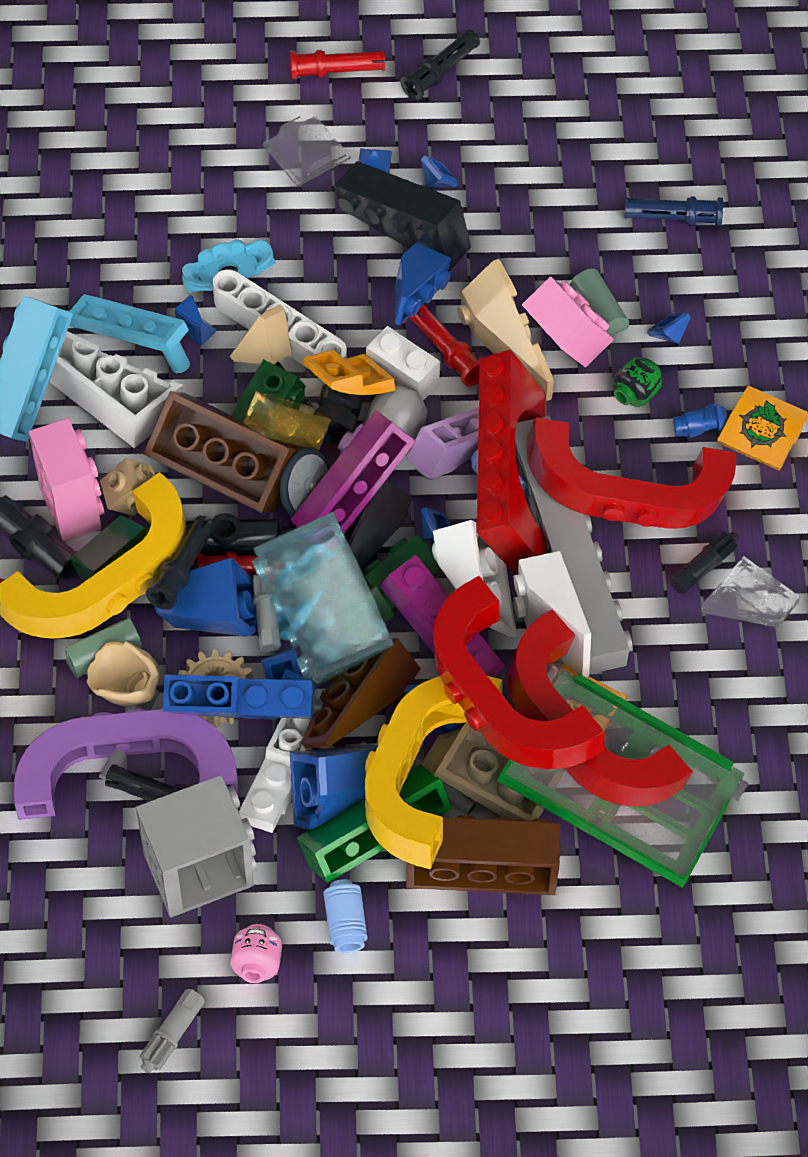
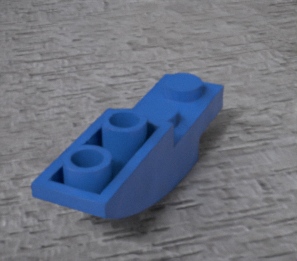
(238, 697)

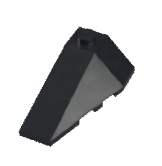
(377, 522)

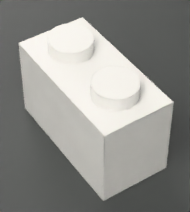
(405, 362)

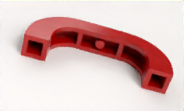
(621, 497)
(523, 740)
(607, 774)

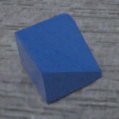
(198, 328)

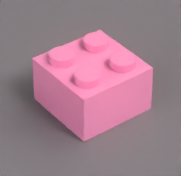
(569, 320)

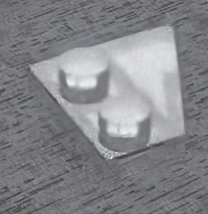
(751, 596)

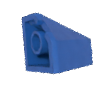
(215, 601)
(327, 782)

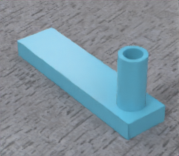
(133, 326)

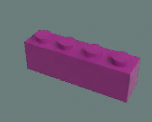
(357, 473)
(419, 601)

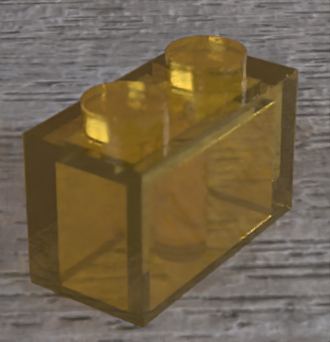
(287, 421)

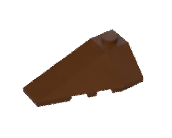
(360, 695)

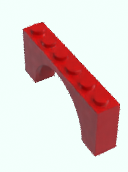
(503, 516)

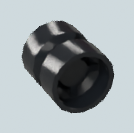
(342, 410)

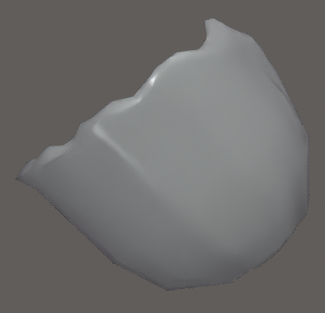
(401, 407)

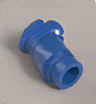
(699, 421)

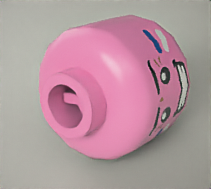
(256, 953)

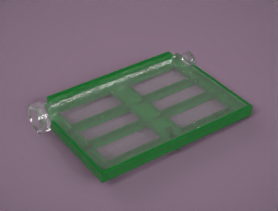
(660, 835)

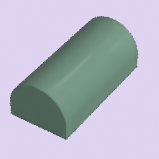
(601, 300)
(82, 653)

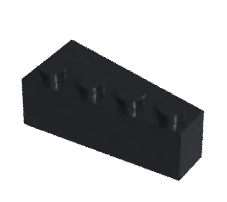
(404, 210)

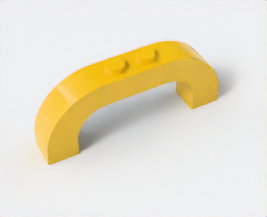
(114, 586)
(394, 824)

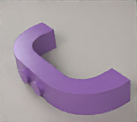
(98, 736)

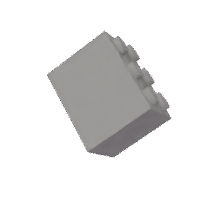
(197, 845)

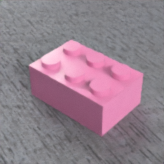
(67, 479)

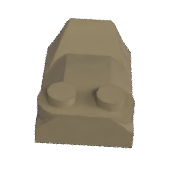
(473, 767)

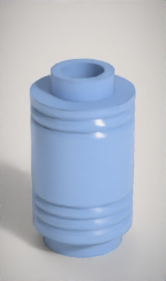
(345, 916)

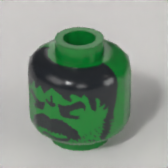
(637, 382)

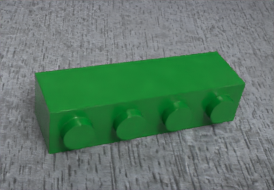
(347, 838)

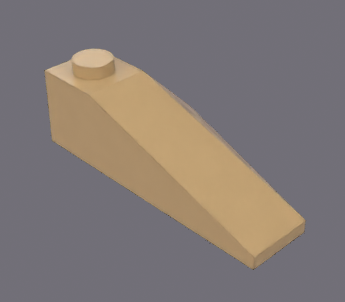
(495, 322)

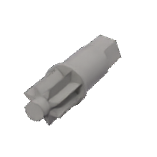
(266, 615)
(171, 1031)

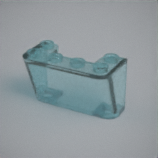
(322, 598)

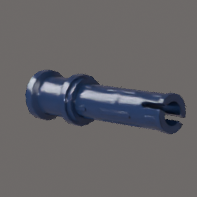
(691, 210)

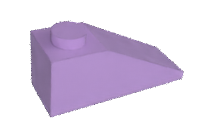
(445, 444)

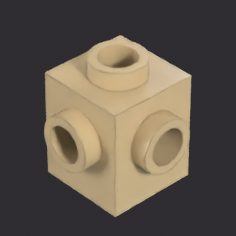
(120, 483)

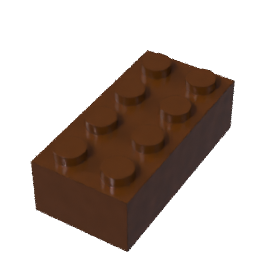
(219, 451)
(493, 857)

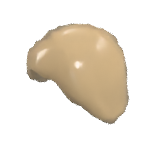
(123, 674)

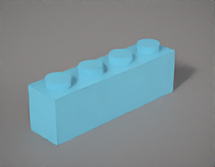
(29, 363)

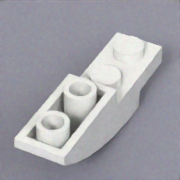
(272, 787)

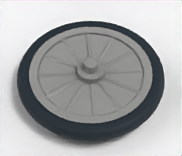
(301, 477)

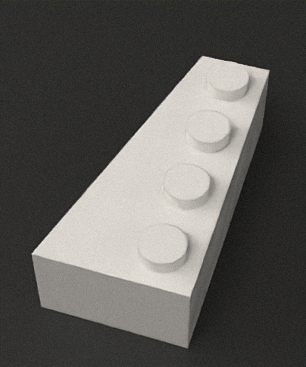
(111, 389)

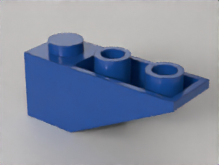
(418, 279)

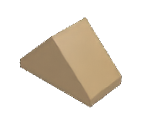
(265, 340)

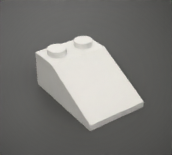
(466, 555)
(545, 586)

